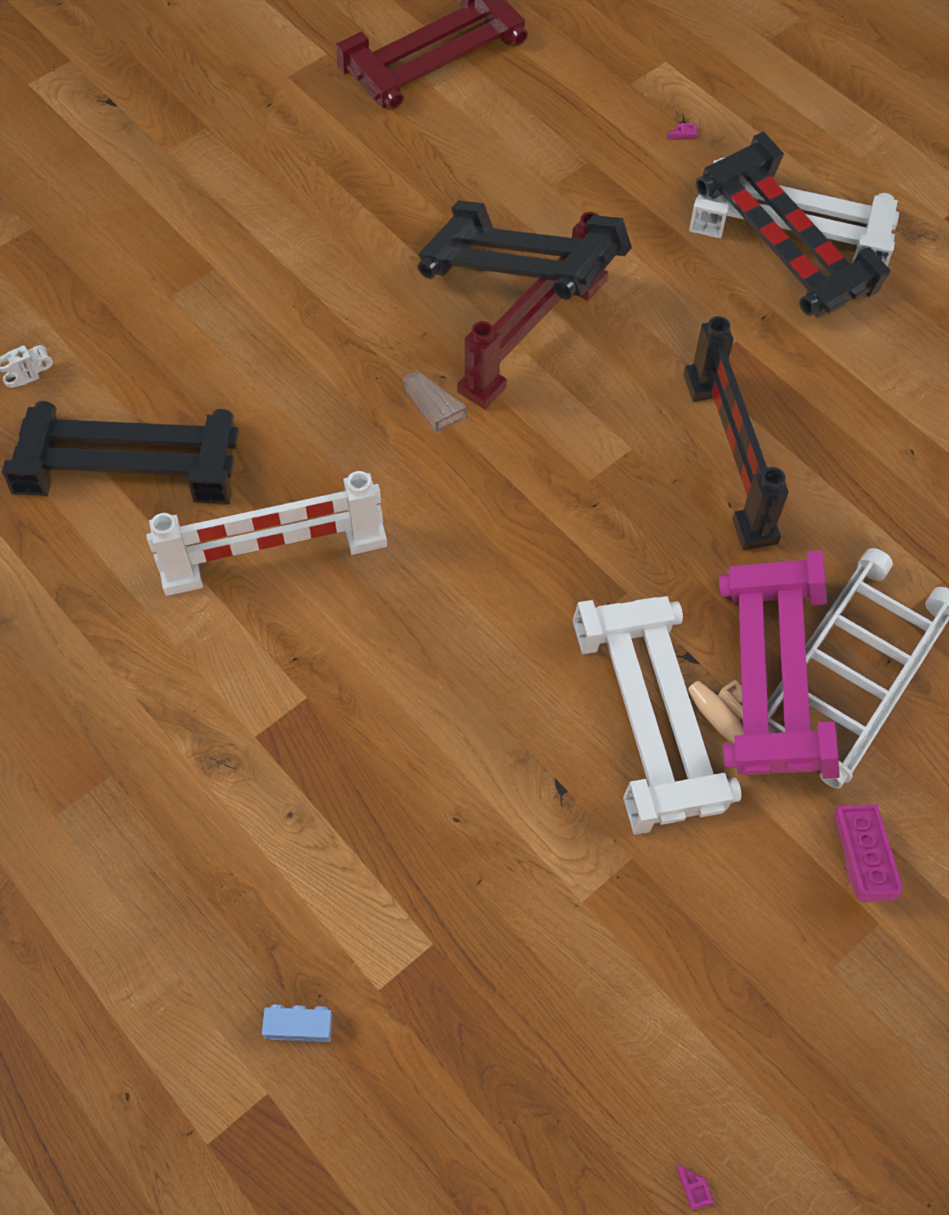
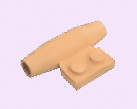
(721, 710)

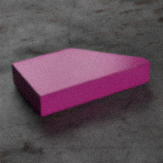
(684, 131)
(695, 1188)

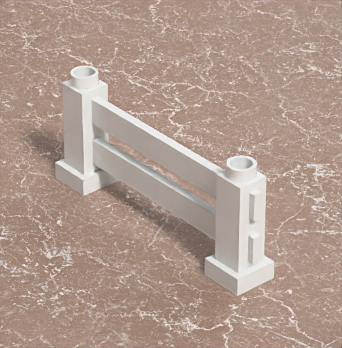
(880, 218)
(664, 798)

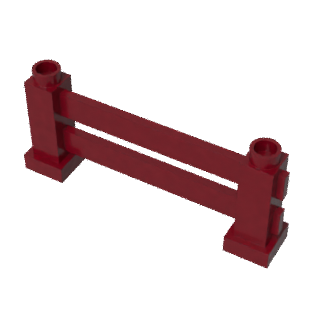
(384, 85)
(491, 344)

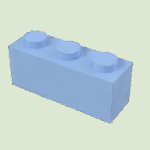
(297, 1023)

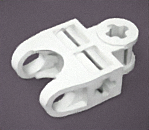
(16, 366)

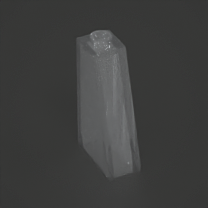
(433, 402)

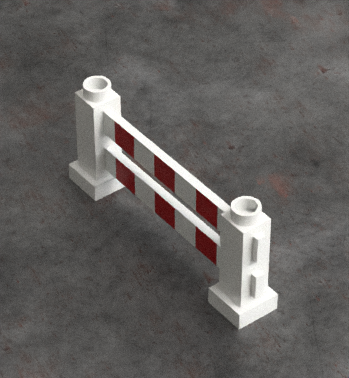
(180, 563)

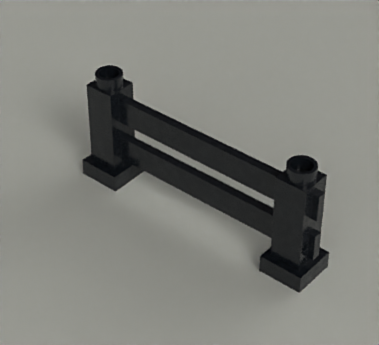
(573, 276)
(206, 472)

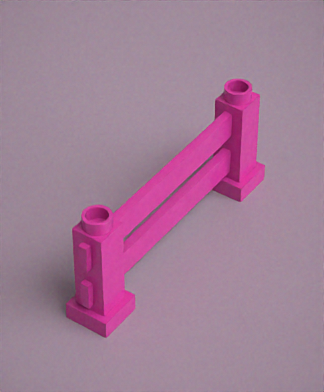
(798, 747)

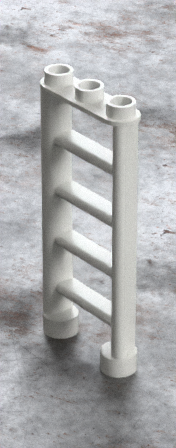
(875, 566)

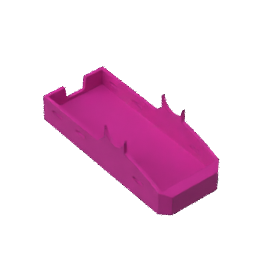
(867, 853)

